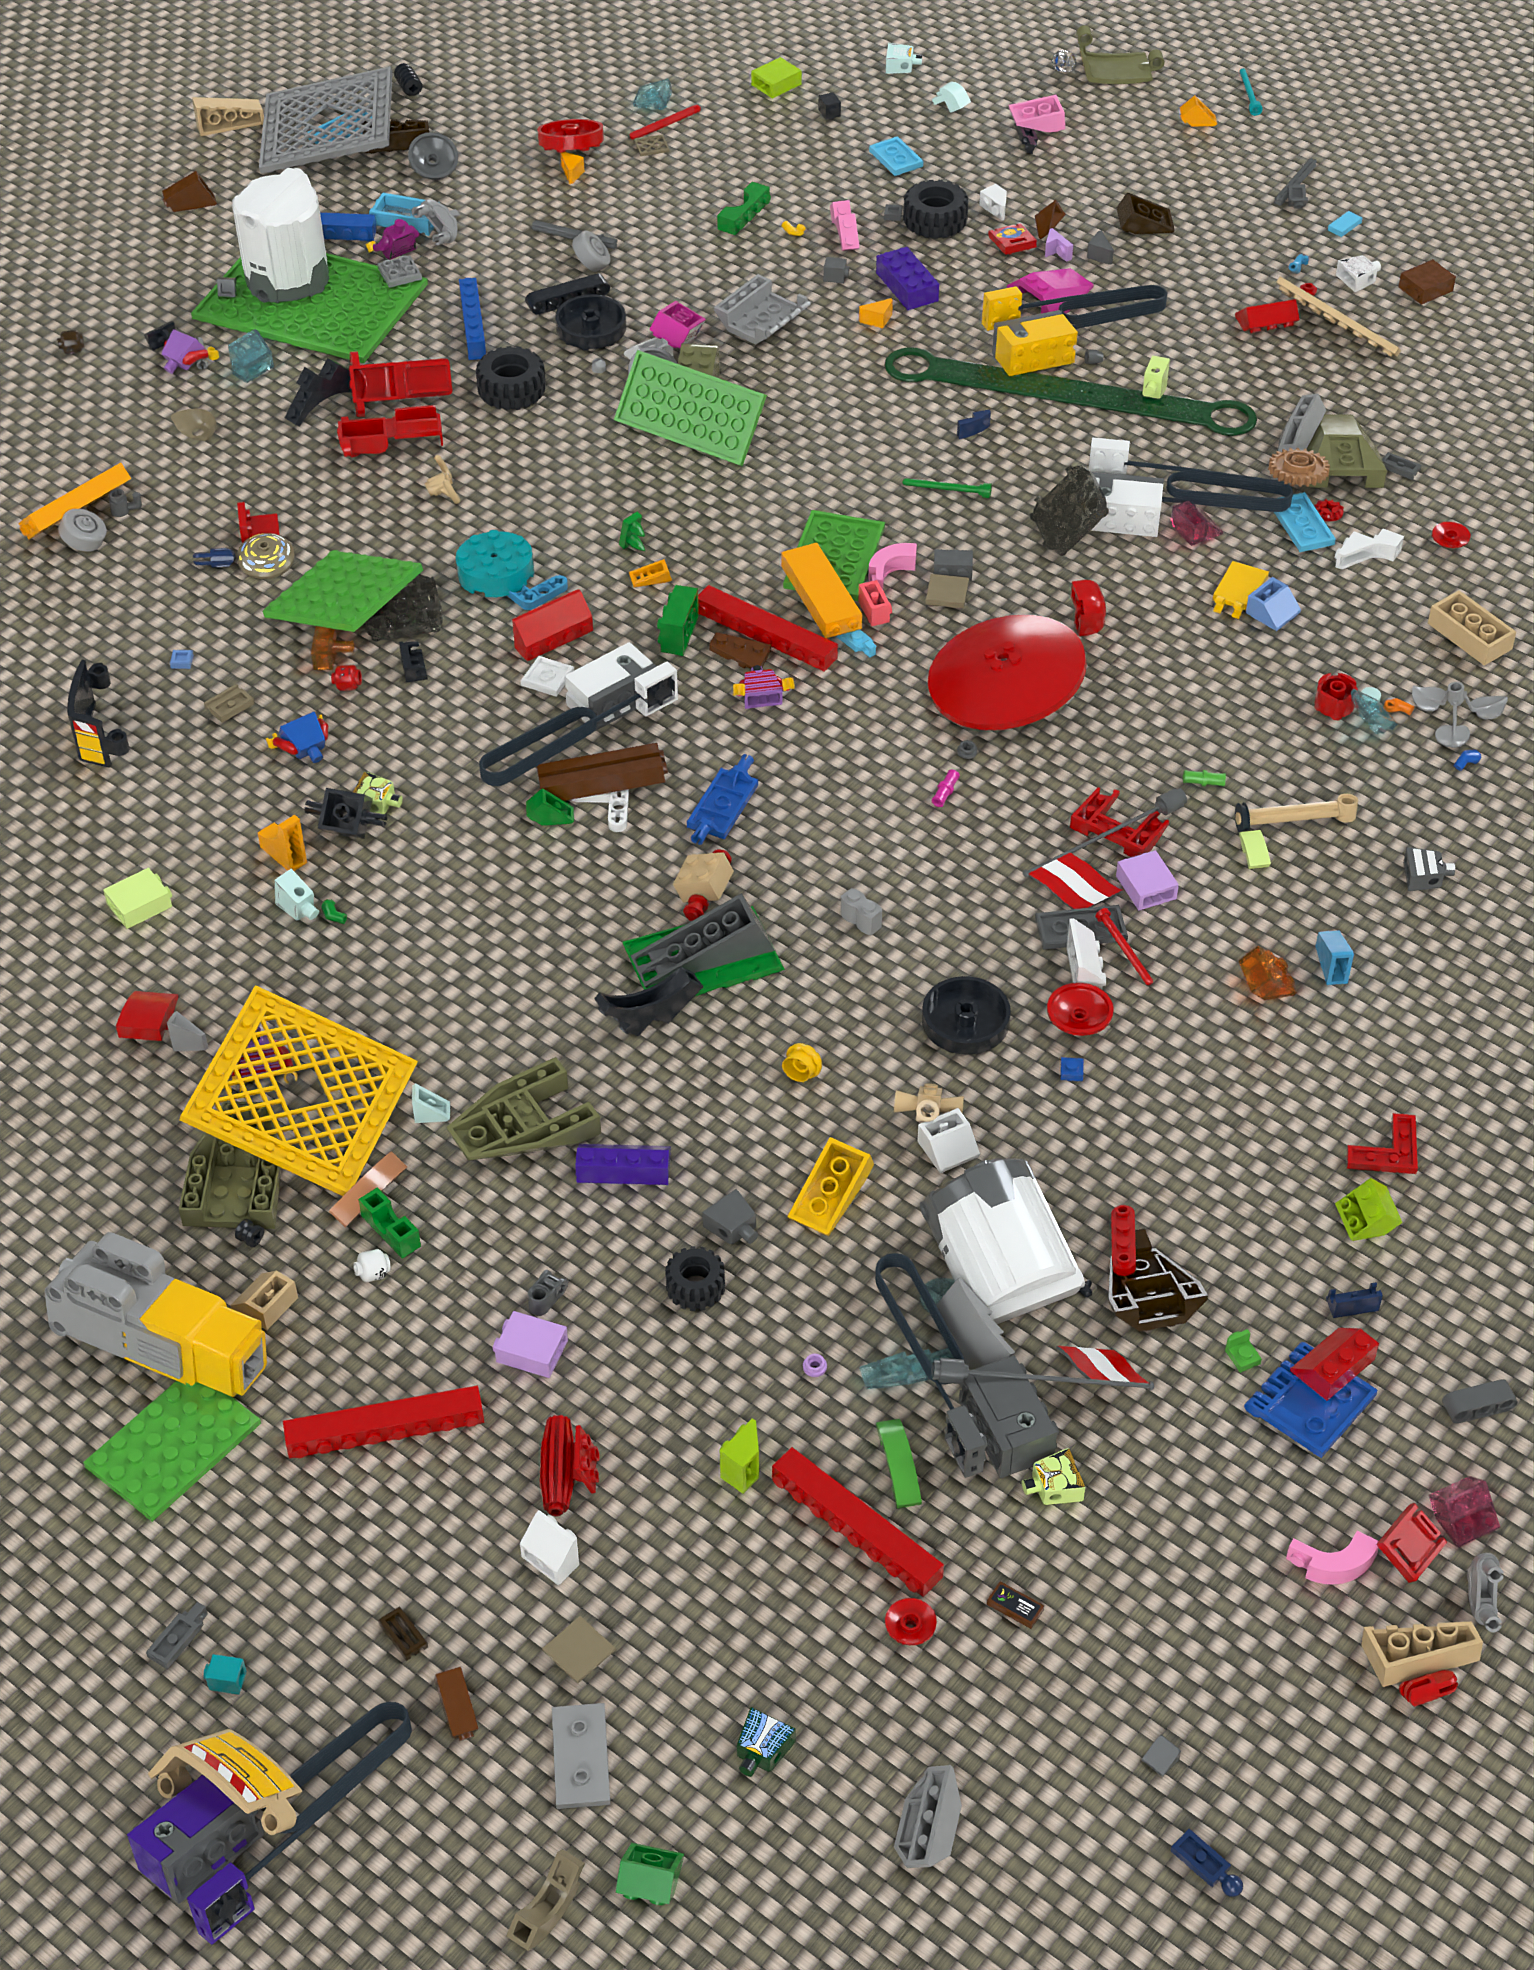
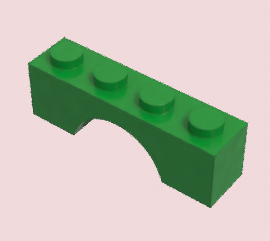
(735, 218)

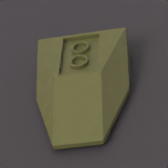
(1347, 450)
(229, 1183)

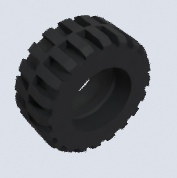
(935, 209)
(510, 378)

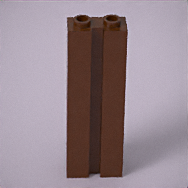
(603, 772)

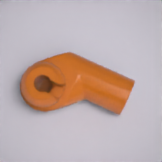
(1396, 705)

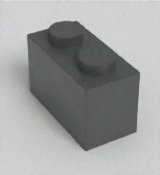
(953, 563)

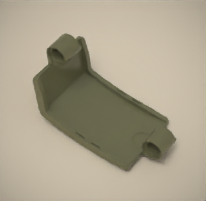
(1117, 67)

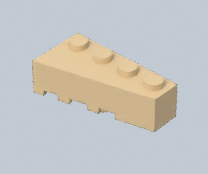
(226, 114)
(1420, 1650)

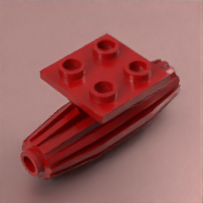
(564, 1462)

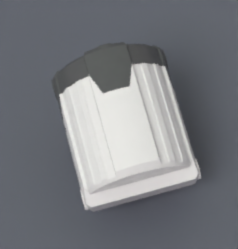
(281, 237)
(1002, 1238)

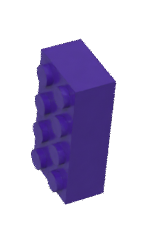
(907, 278)

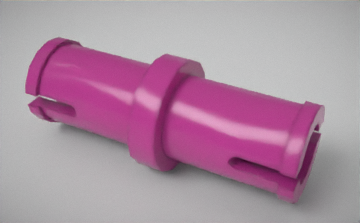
(945, 788)

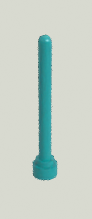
(1255, 106)

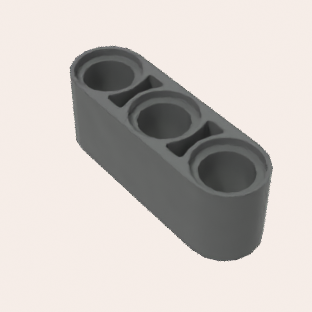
(1479, 1401)

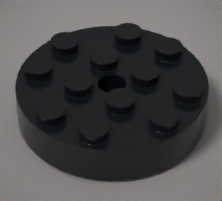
(590, 321)
(966, 1015)

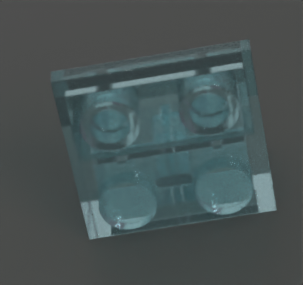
(250, 356)

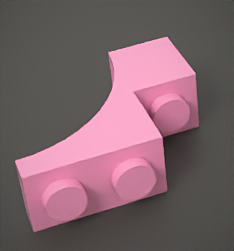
(845, 224)

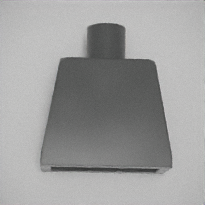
(731, 1219)

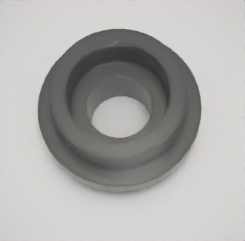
(967, 749)

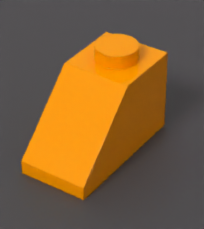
(1197, 113)

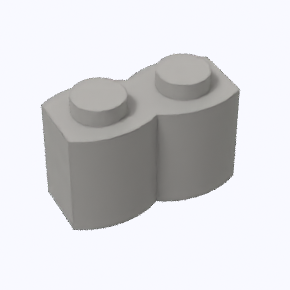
(861, 911)

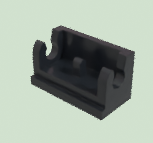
(412, 662)

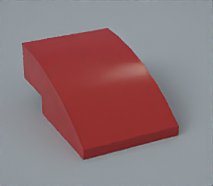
(146, 1015)

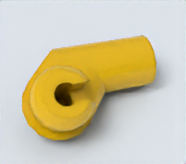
(796, 231)

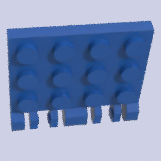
(1303, 1412)

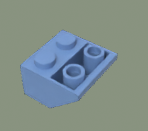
(1272, 604)

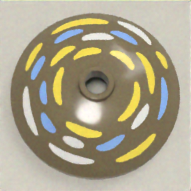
(265, 556)

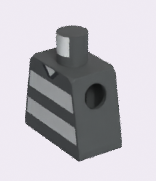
(1425, 869)

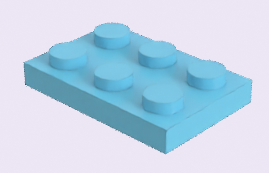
(896, 156)

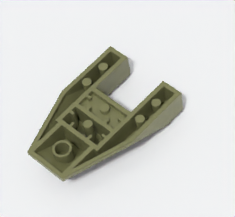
(512, 1123)

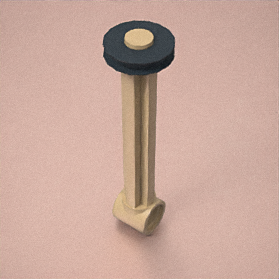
(1343, 809)

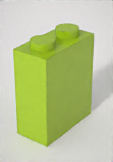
(776, 77)

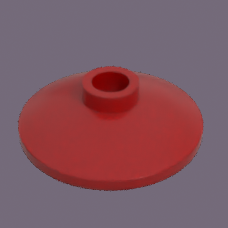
(1451, 534)
(910, 1612)

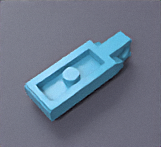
(859, 641)

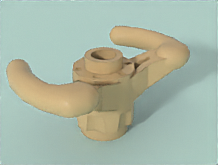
(442, 482)

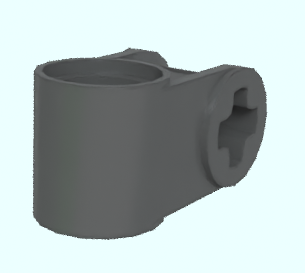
(545, 1293)

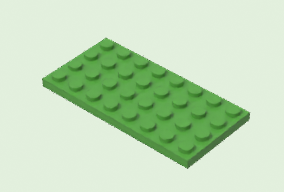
(690, 407)

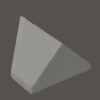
(185, 1035)

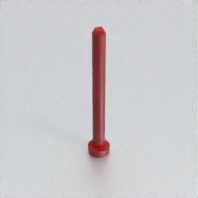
(1104, 916)

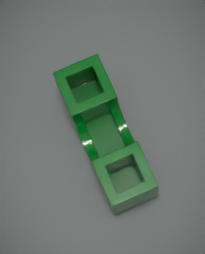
(396, 1232)

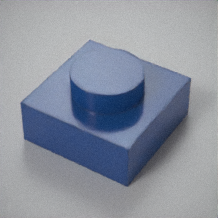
(1072, 1069)

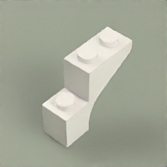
(1361, 547)

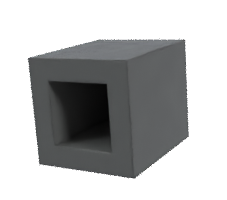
(835, 270)

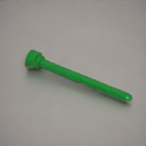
(984, 489)

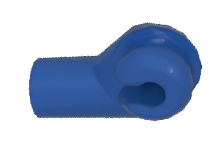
(1467, 756)

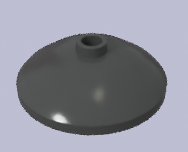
(436, 148)

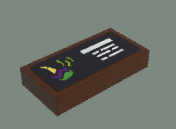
(1015, 1605)

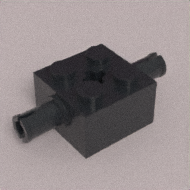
(357, 809)

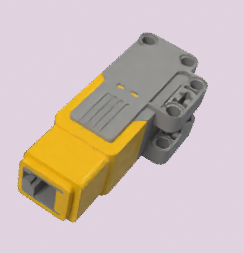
(127, 1305)

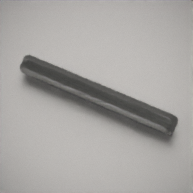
(1297, 179)

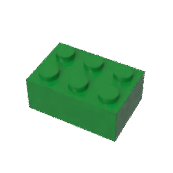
(678, 620)

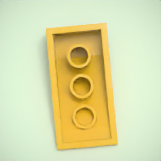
(831, 1186)

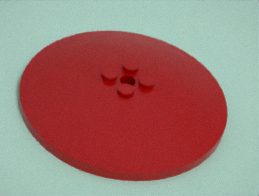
(985, 693)

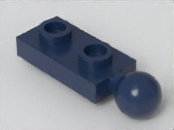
(1206, 1863)

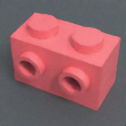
(874, 603)

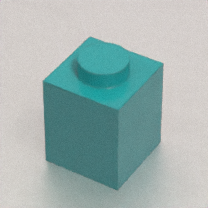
(225, 1674)

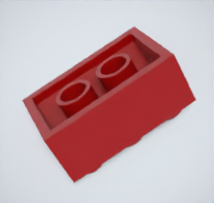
(1268, 316)
(1336, 1361)

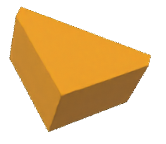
(572, 166)
(876, 313)

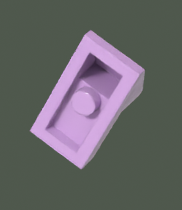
(1058, 244)

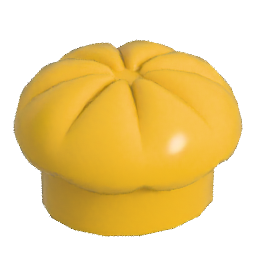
(802, 1062)

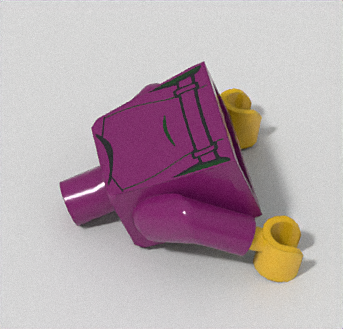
(395, 240)

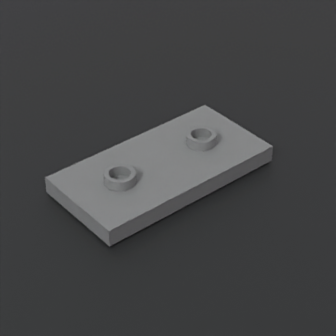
(580, 1756)

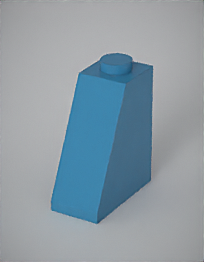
(1334, 956)

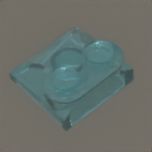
(654, 95)
(1373, 712)

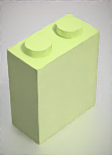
(138, 897)

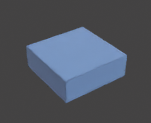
(181, 659)

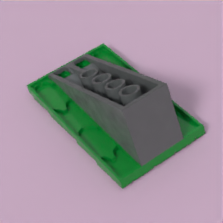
(717, 947)

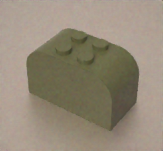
(700, 358)

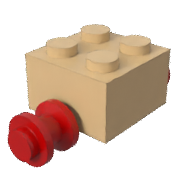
(703, 880)

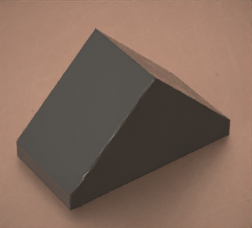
(1100, 249)

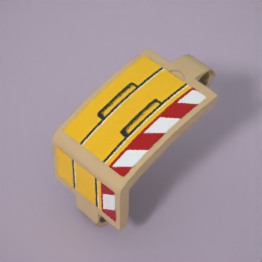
(237, 1770)

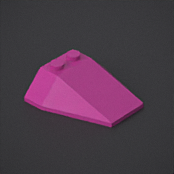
(1053, 285)

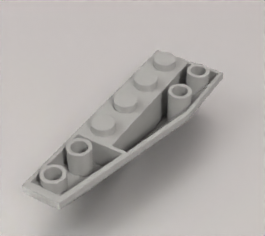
(1302, 424)

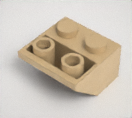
(267, 1298)

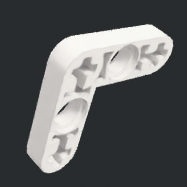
(613, 800)

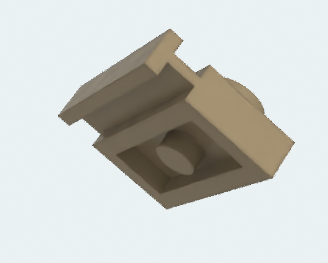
(229, 703)

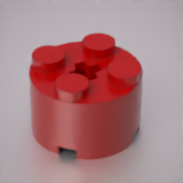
(1334, 695)

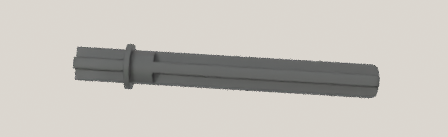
(569, 233)

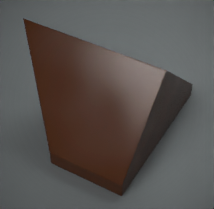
(1048, 218)

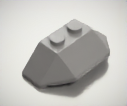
(929, 1819)

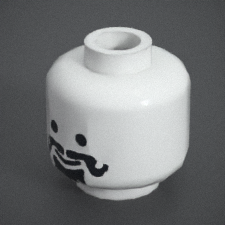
(372, 1265)

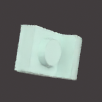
(953, 95)

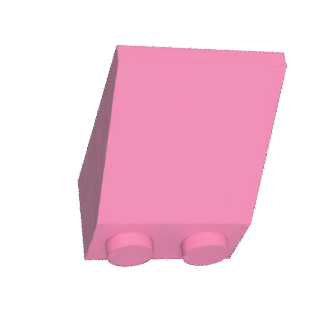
(1039, 114)

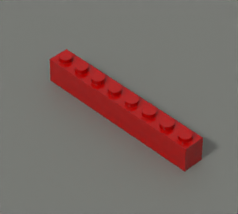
(767, 628)
(383, 1422)
(857, 1522)

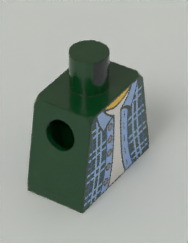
(763, 1742)

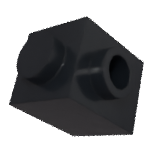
(829, 106)

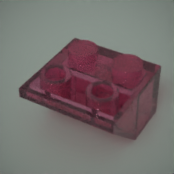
(1193, 523)
(1465, 1510)

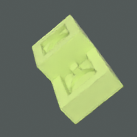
(1255, 849)

